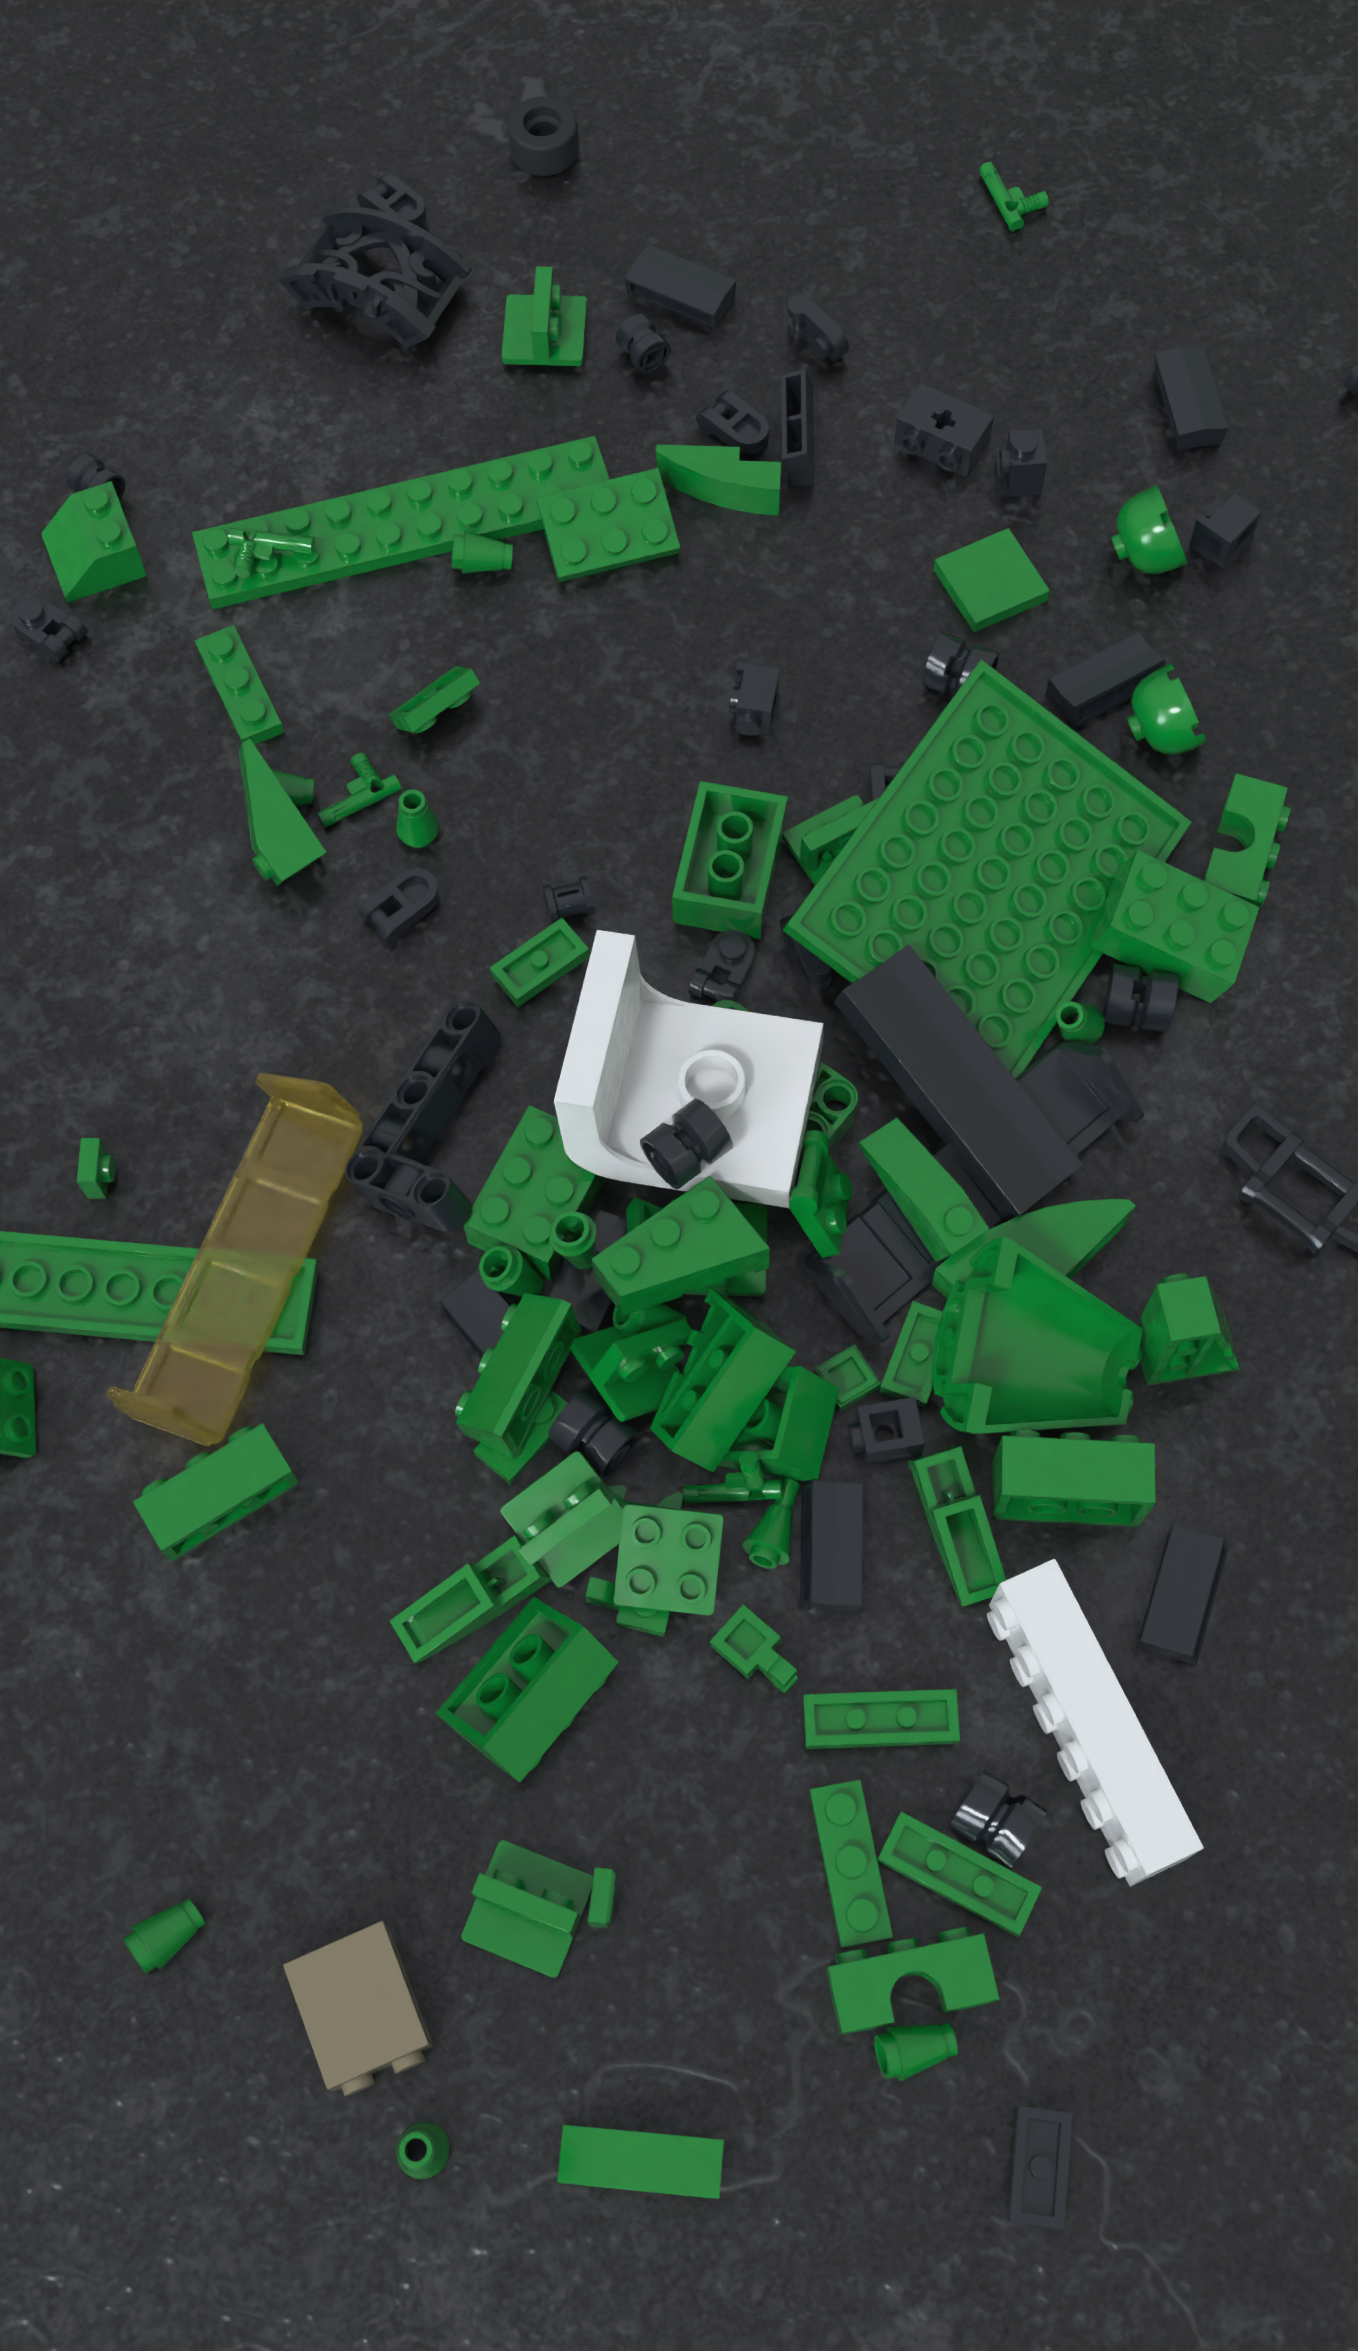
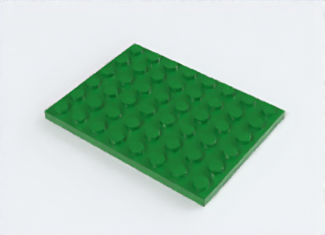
(989, 863)

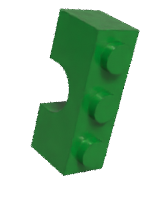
(1251, 816)
(955, 1967)

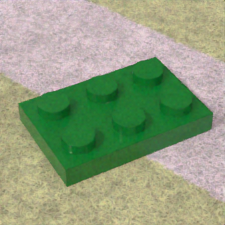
(608, 525)

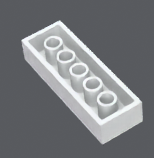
(1092, 1723)

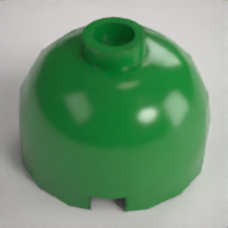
(1148, 534)
(1164, 714)

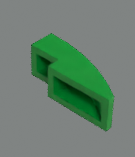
(720, 477)
(958, 1523)
(468, 1600)
(641, 2161)

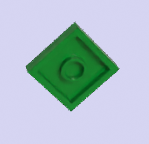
(991, 580)

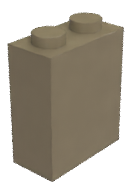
(359, 2009)

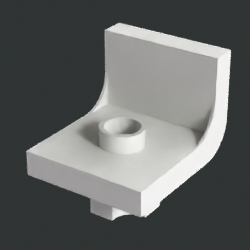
(649, 1055)

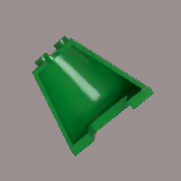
(1030, 1349)

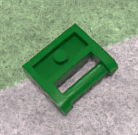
(821, 1195)

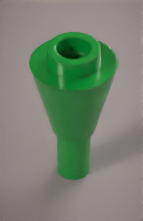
(771, 1537)

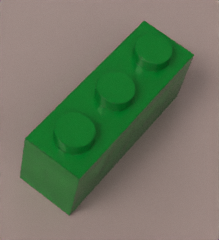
(215, 1491)

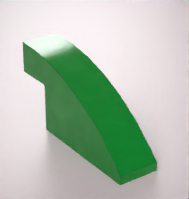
(1059, 1235)

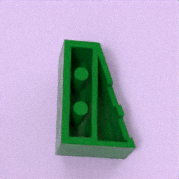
(680, 1249)
(1185, 1332)
(722, 1383)

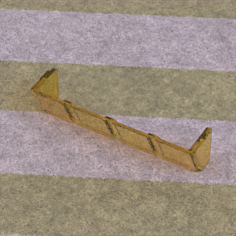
(246, 1262)

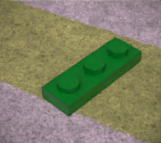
(239, 686)
(881, 1719)
(850, 1864)
(959, 1874)

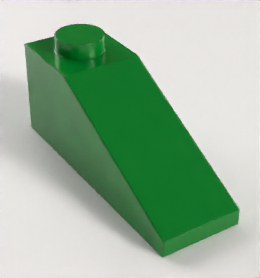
(276, 827)
(923, 1190)

